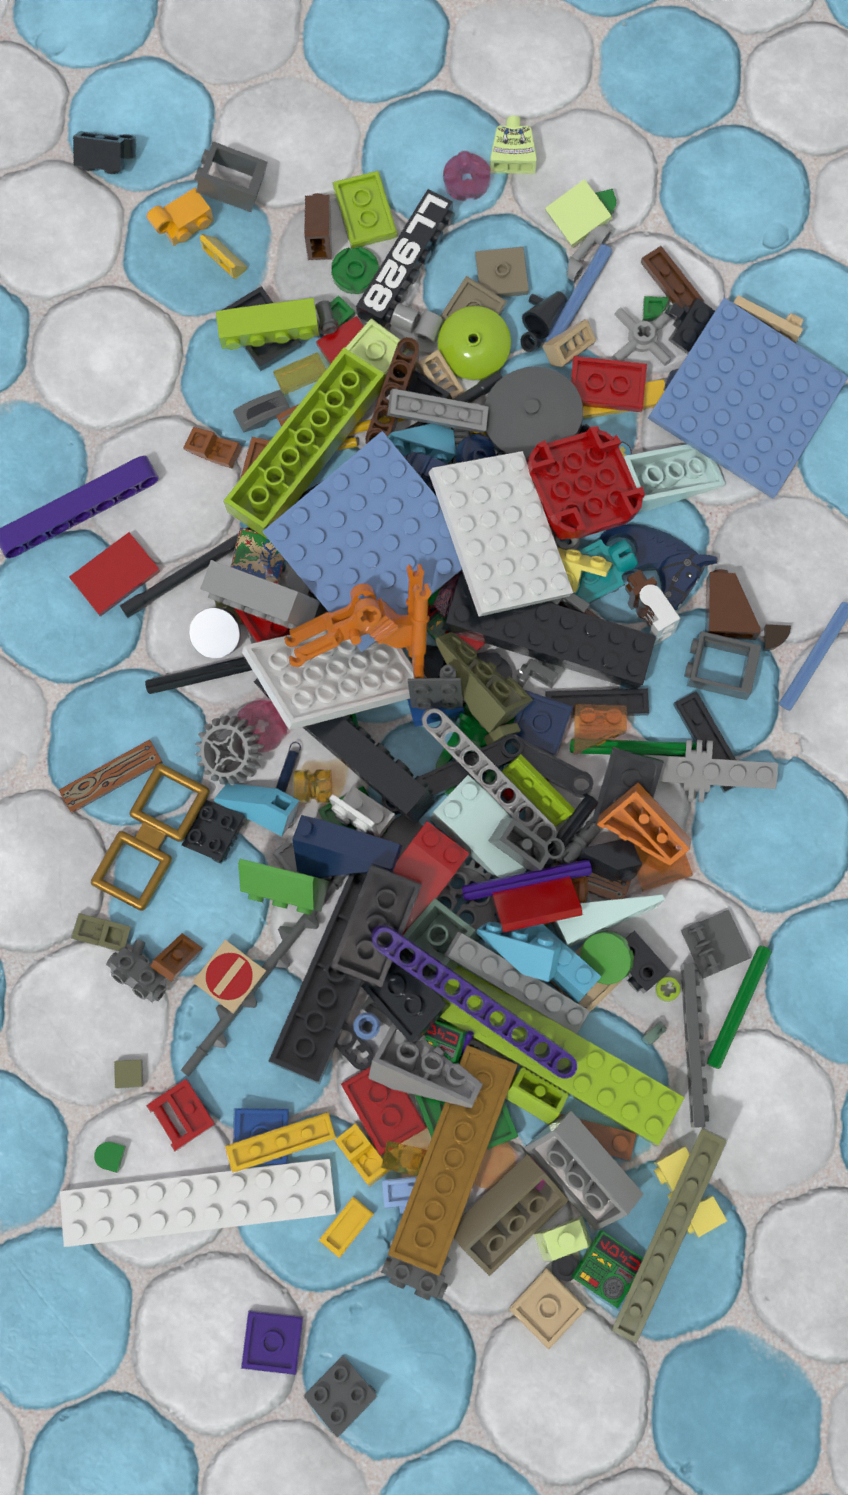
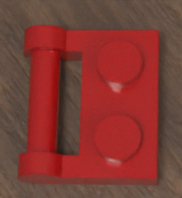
(187, 1108)

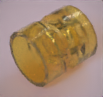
(313, 785)

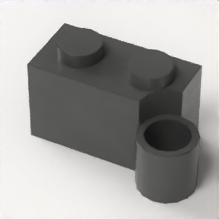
(524, 845)

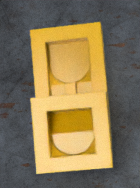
(361, 1154)

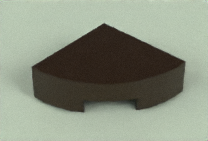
(775, 636)

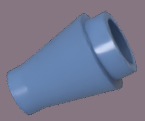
(366, 1018)

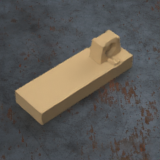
(788, 327)

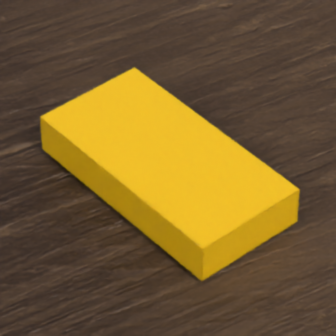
(346, 1227)

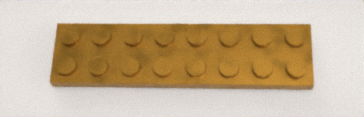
(451, 1166)

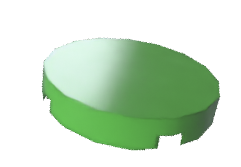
(608, 956)

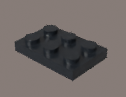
(269, 352)
(623, 773)
(407, 1001)

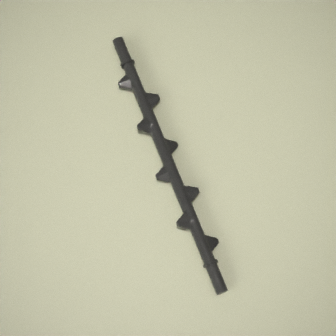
(277, 959)

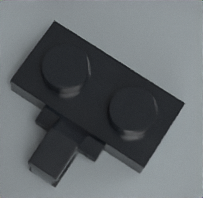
(688, 323)

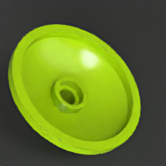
(476, 359)

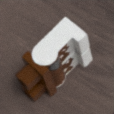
(651, 606)

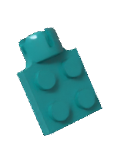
(596, 586)

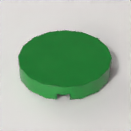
(354, 269)

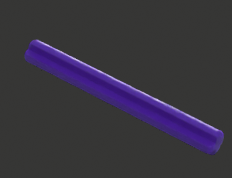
(486, 888)

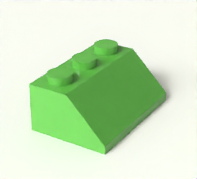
(282, 886)

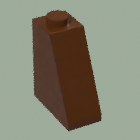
(318, 227)
(728, 608)

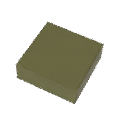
(500, 732)
(128, 1073)

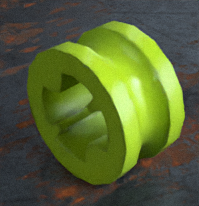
(663, 982)

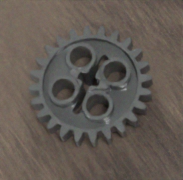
(480, 912)

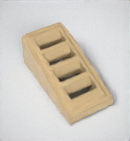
(555, 347)
(436, 357)

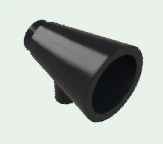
(544, 313)

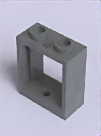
(224, 190)
(726, 644)

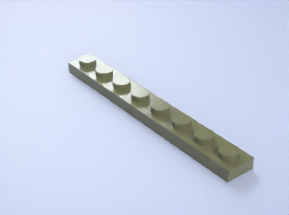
(669, 1235)

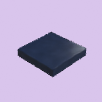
(544, 722)

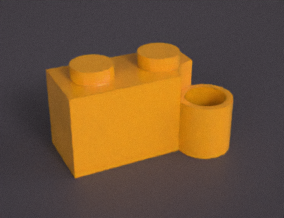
(181, 217)

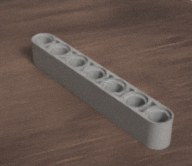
(482, 764)

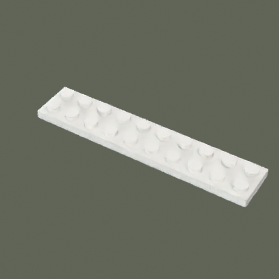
(197, 1202)

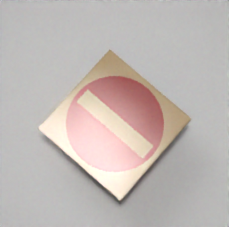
(229, 976)

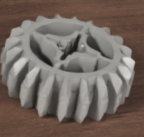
(217, 765)

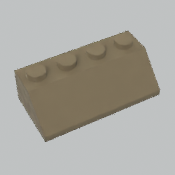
(508, 1215)

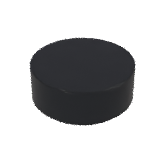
(564, 1267)

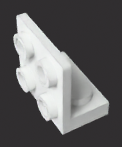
(362, 812)

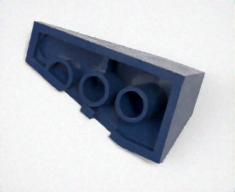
(333, 850)

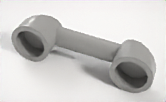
(598, 235)

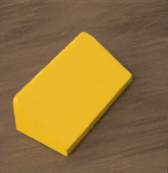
(222, 256)

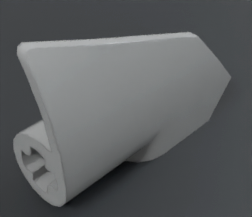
(417, 325)

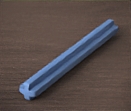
(581, 291)
(815, 657)

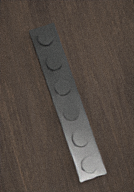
(694, 1056)

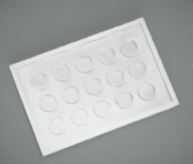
(500, 533)
(330, 683)

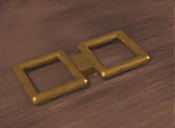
(150, 837)

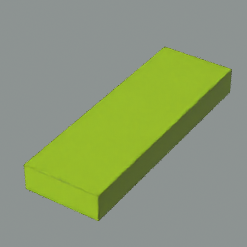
(538, 790)

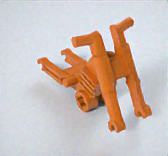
(370, 618)

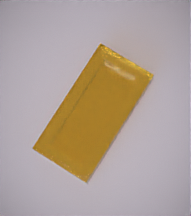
(299, 373)

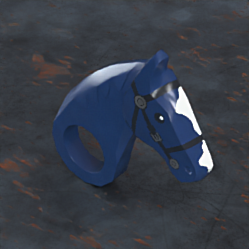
(674, 560)

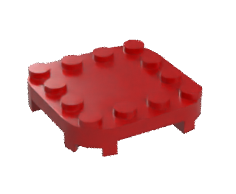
(584, 484)

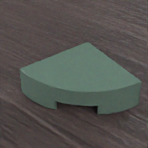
(650, 1037)

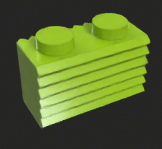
(536, 1096)

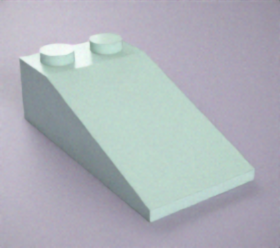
(673, 475)
(469, 820)
(603, 916)

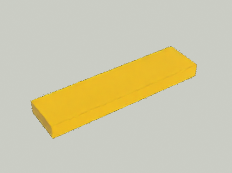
(279, 1142)

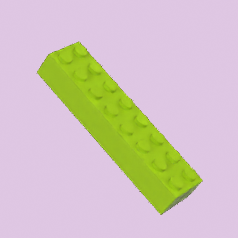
(305, 442)

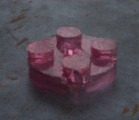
(466, 163)
(268, 713)

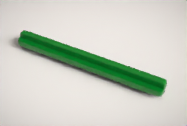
(658, 748)
(739, 1007)

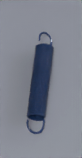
(287, 769)

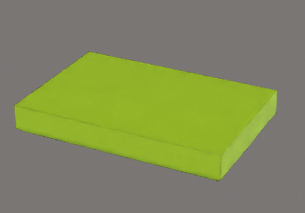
(364, 209)

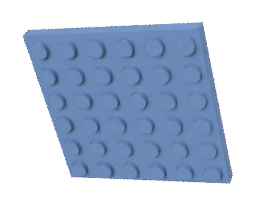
(748, 398)
(367, 529)

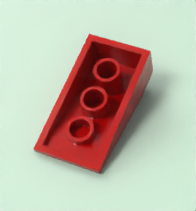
(432, 861)

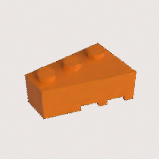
(646, 824)

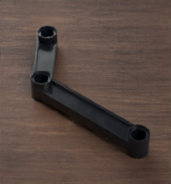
(549, 766)

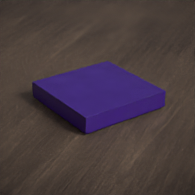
(272, 1342)

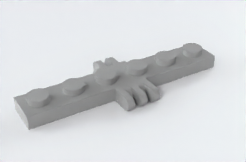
(700, 771)

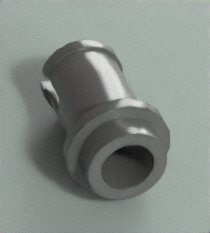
(327, 321)

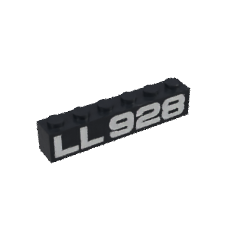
(405, 258)

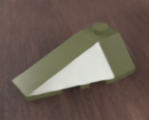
(486, 692)

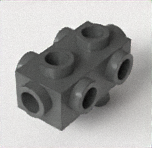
(134, 971)
(425, 1282)

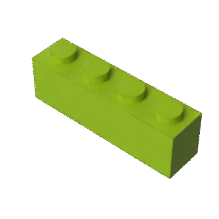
(267, 323)

